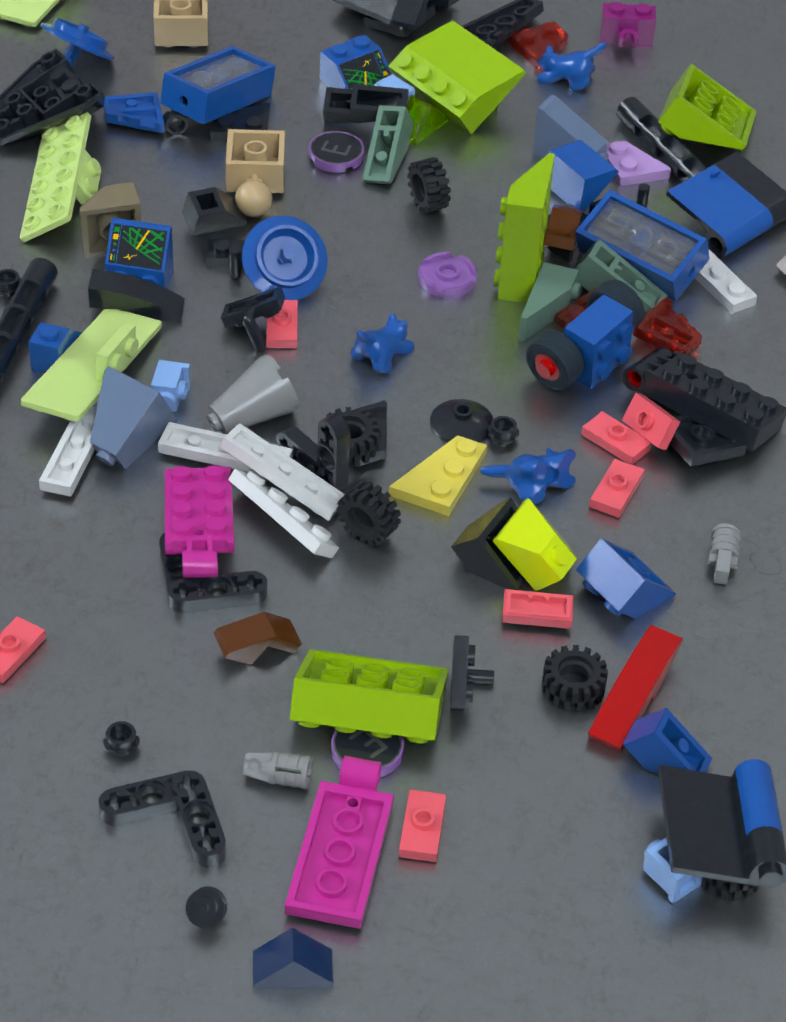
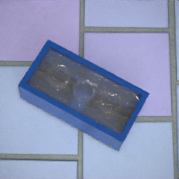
(217, 84)
(647, 241)

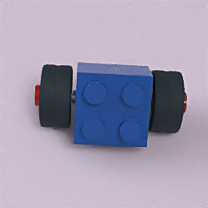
(591, 342)

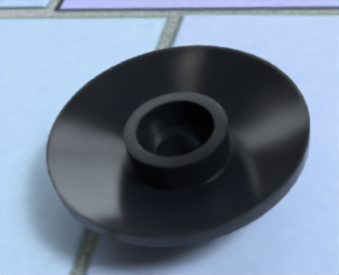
(461, 418)

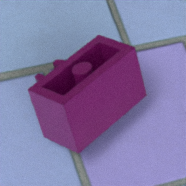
(628, 24)

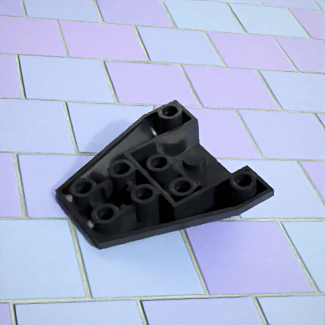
(400, 13)
(45, 98)

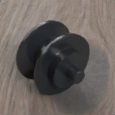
(206, 907)

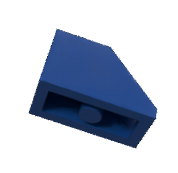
(49, 344)
(666, 742)

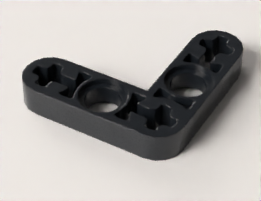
(329, 456)
(178, 585)
(174, 800)

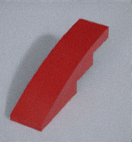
(635, 687)

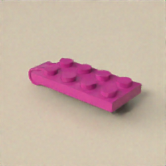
(198, 517)
(341, 847)

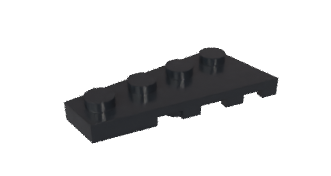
(504, 21)

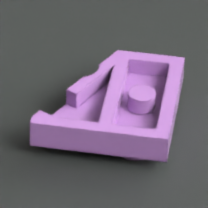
(634, 164)

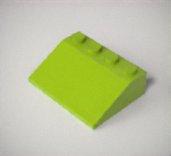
(457, 74)
(706, 112)
(523, 232)
(369, 695)

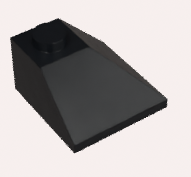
(480, 553)

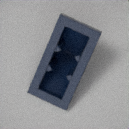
(292, 962)

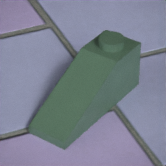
(388, 144)
(603, 264)
(551, 293)

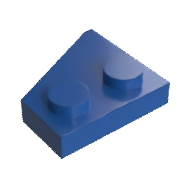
(135, 111)

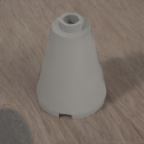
(253, 398)

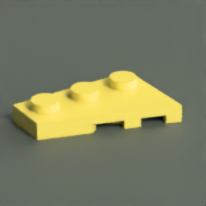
(441, 477)

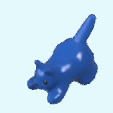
(570, 67)
(382, 344)
(532, 474)

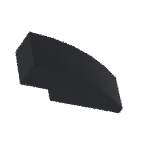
(360, 103)
(134, 295)

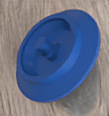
(79, 39)
(286, 255)

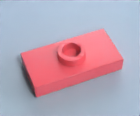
(283, 327)
(651, 421)
(616, 438)
(616, 488)
(538, 609)
(17, 644)
(422, 825)

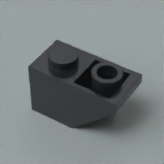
(211, 211)

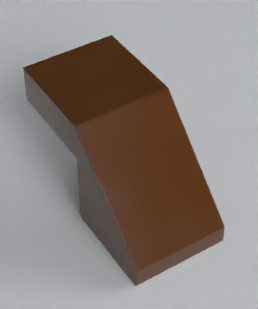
(562, 227)
(249, 637)

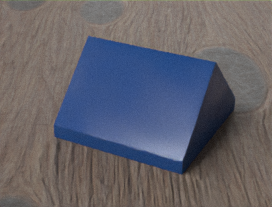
(580, 174)

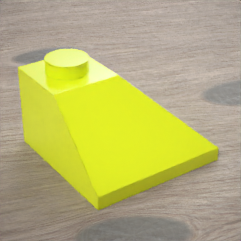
(535, 547)

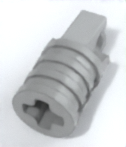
(724, 551)
(268, 765)

